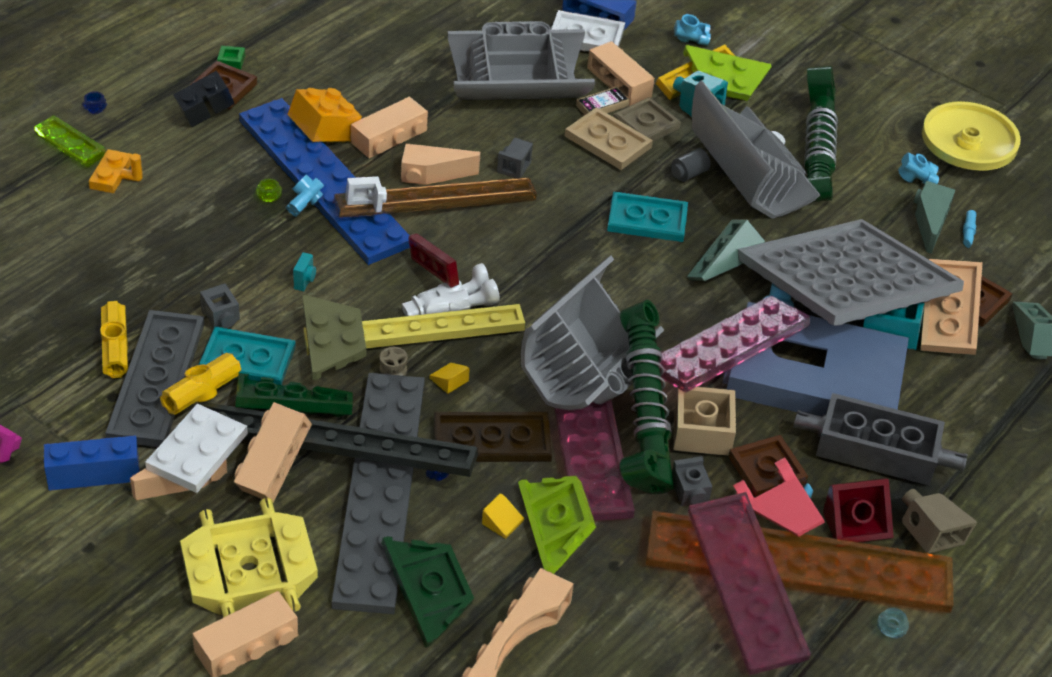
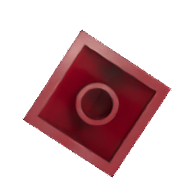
(859, 510)

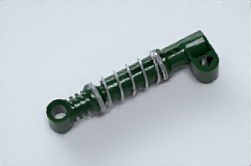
(821, 122)
(651, 466)

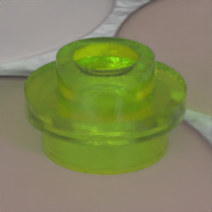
(268, 190)

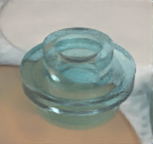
(895, 617)

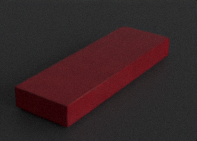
(433, 260)

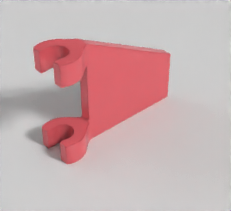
(786, 503)

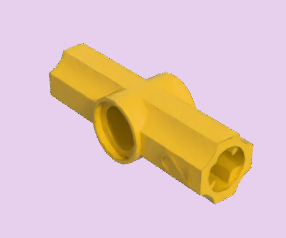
(114, 339)
(200, 383)

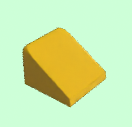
(450, 377)
(501, 516)

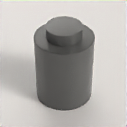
(690, 165)

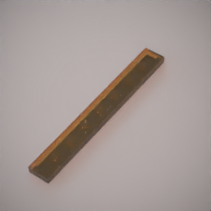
(443, 197)

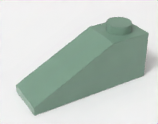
(932, 211)
(724, 251)
(1034, 328)

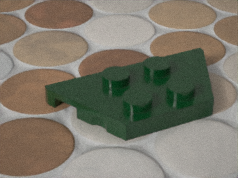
(430, 584)

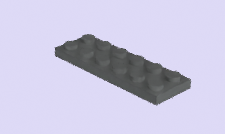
(158, 362)

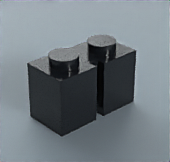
(210, 89)

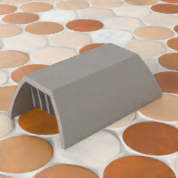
(517, 62)
(751, 156)
(578, 347)

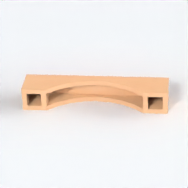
(540, 606)

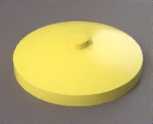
(971, 136)

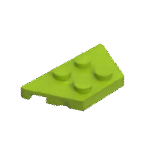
(740, 73)
(557, 517)

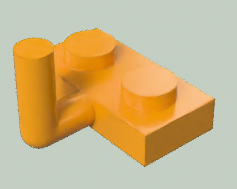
(113, 169)

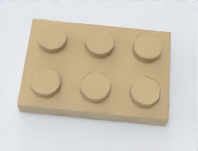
(608, 138)

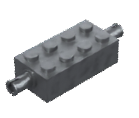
(880, 439)

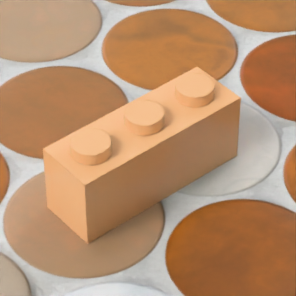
(620, 71)
(389, 127)
(272, 452)
(245, 635)

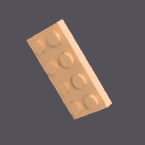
(952, 320)

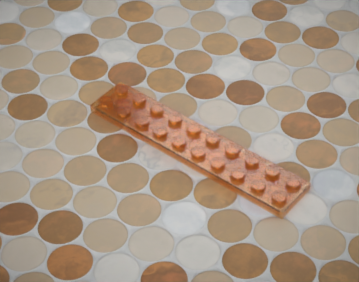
(821, 564)

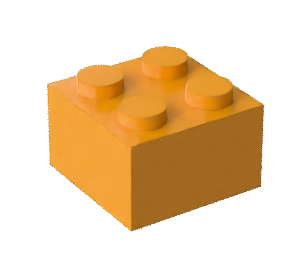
(323, 114)

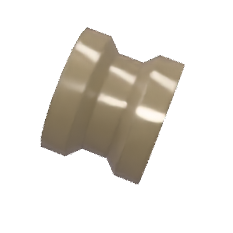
(393, 361)

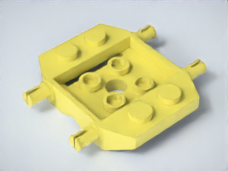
(244, 543)

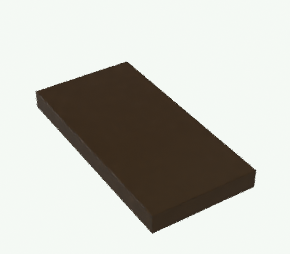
(498, 434)

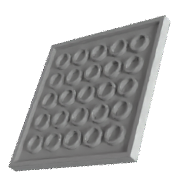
(849, 271)

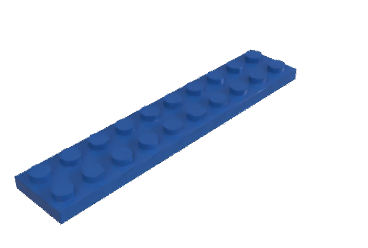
(369, 235)

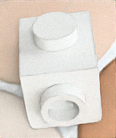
(365, 191)

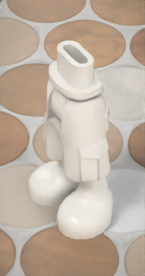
(461, 297)

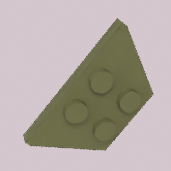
(333, 334)

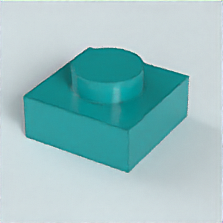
(304, 272)

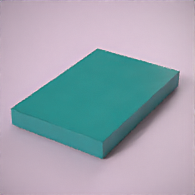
(648, 216)
(257, 353)

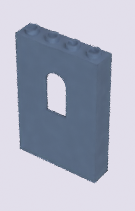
(857, 365)

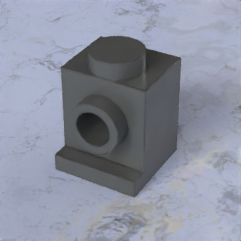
(515, 158)
(221, 313)
(691, 481)

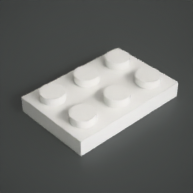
(597, 30)
(196, 448)

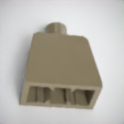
(936, 521)

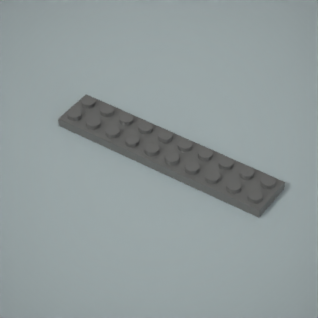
(377, 500)

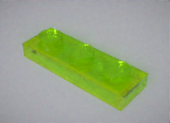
(70, 141)

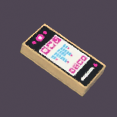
(606, 100)

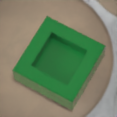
(232, 56)

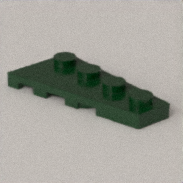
(263, 393)

